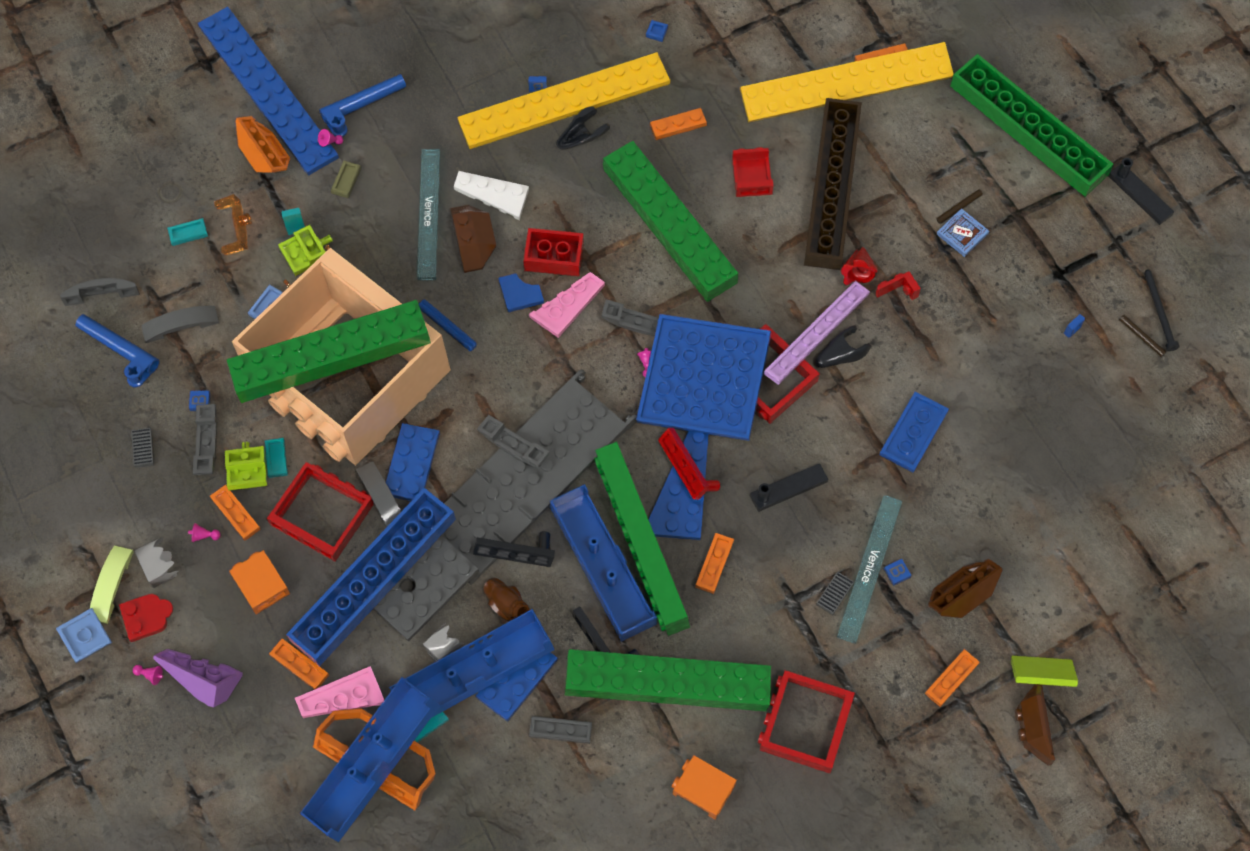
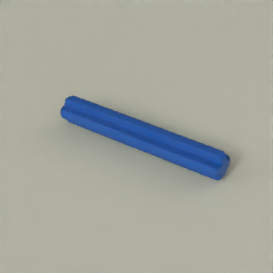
(447, 325)

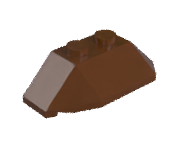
(473, 236)
(965, 589)
(1035, 725)

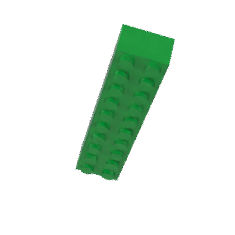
(1031, 125)
(670, 221)
(328, 351)
(643, 543)
(668, 680)

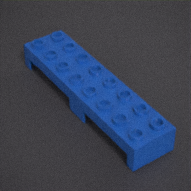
(602, 563)
(485, 663)
(369, 760)

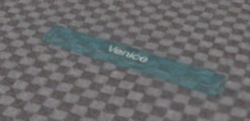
(428, 214)
(869, 569)

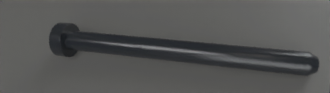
(1171, 343)

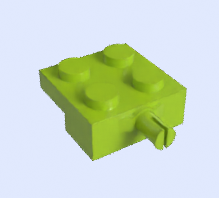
(303, 249)
(246, 467)

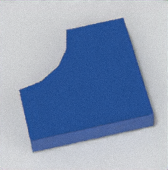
(519, 294)

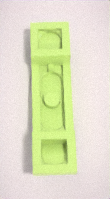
(109, 581)

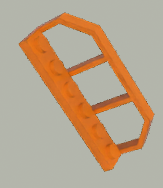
(392, 785)

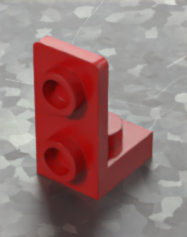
(905, 280)

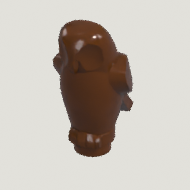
(504, 599)

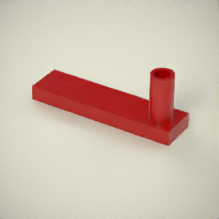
(686, 466)

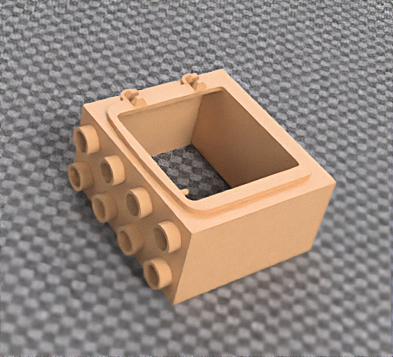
(317, 302)

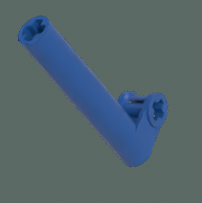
(334, 113)
(141, 362)

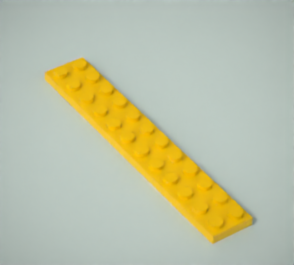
(846, 81)
(563, 100)

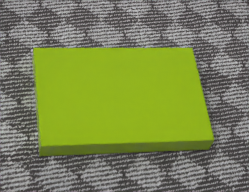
(1044, 671)

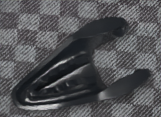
(577, 133)
(840, 352)

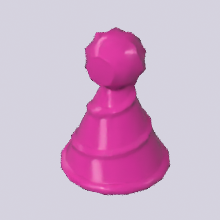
(326, 138)
(645, 357)
(200, 533)
(153, 674)

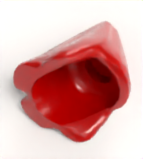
(859, 268)

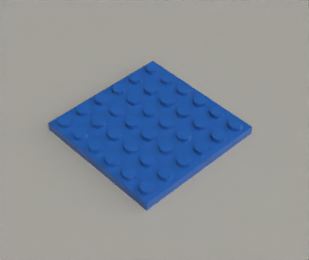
(704, 377)

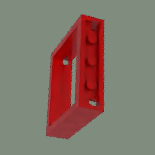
(804, 369)
(275, 518)
(793, 755)

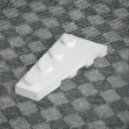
(500, 194)

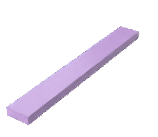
(816, 332)

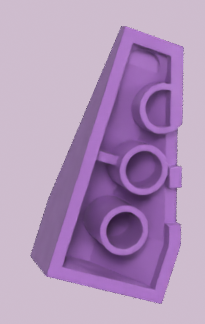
(203, 680)

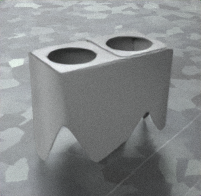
(155, 563)
(440, 645)

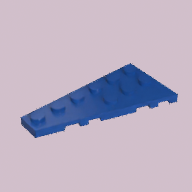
(676, 511)

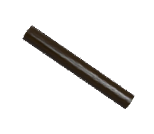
(965, 202)
(1142, 335)

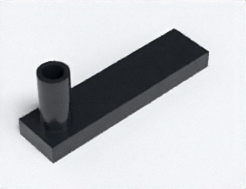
(1140, 192)
(789, 487)
(516, 552)
(591, 633)

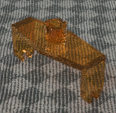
(240, 221)

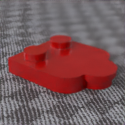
(145, 616)

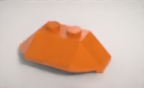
(260, 146)

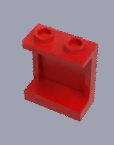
(752, 172)

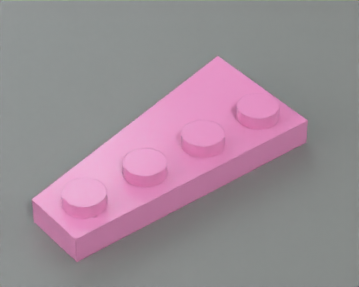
(568, 304)
(347, 693)

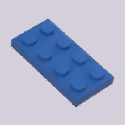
(914, 432)
(411, 461)
(510, 692)

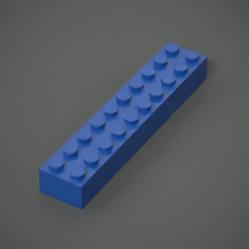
(371, 576)

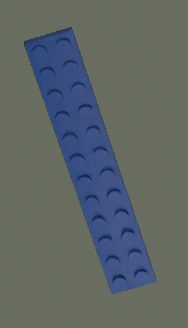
(267, 90)

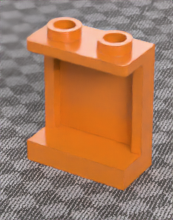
(259, 581)
(704, 786)

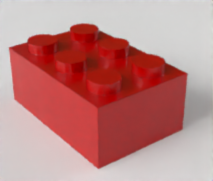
(553, 252)

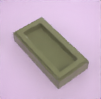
(346, 179)

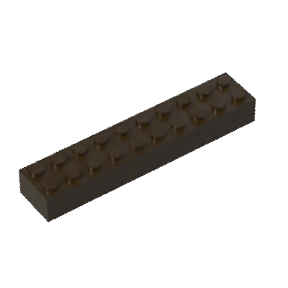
(833, 184)

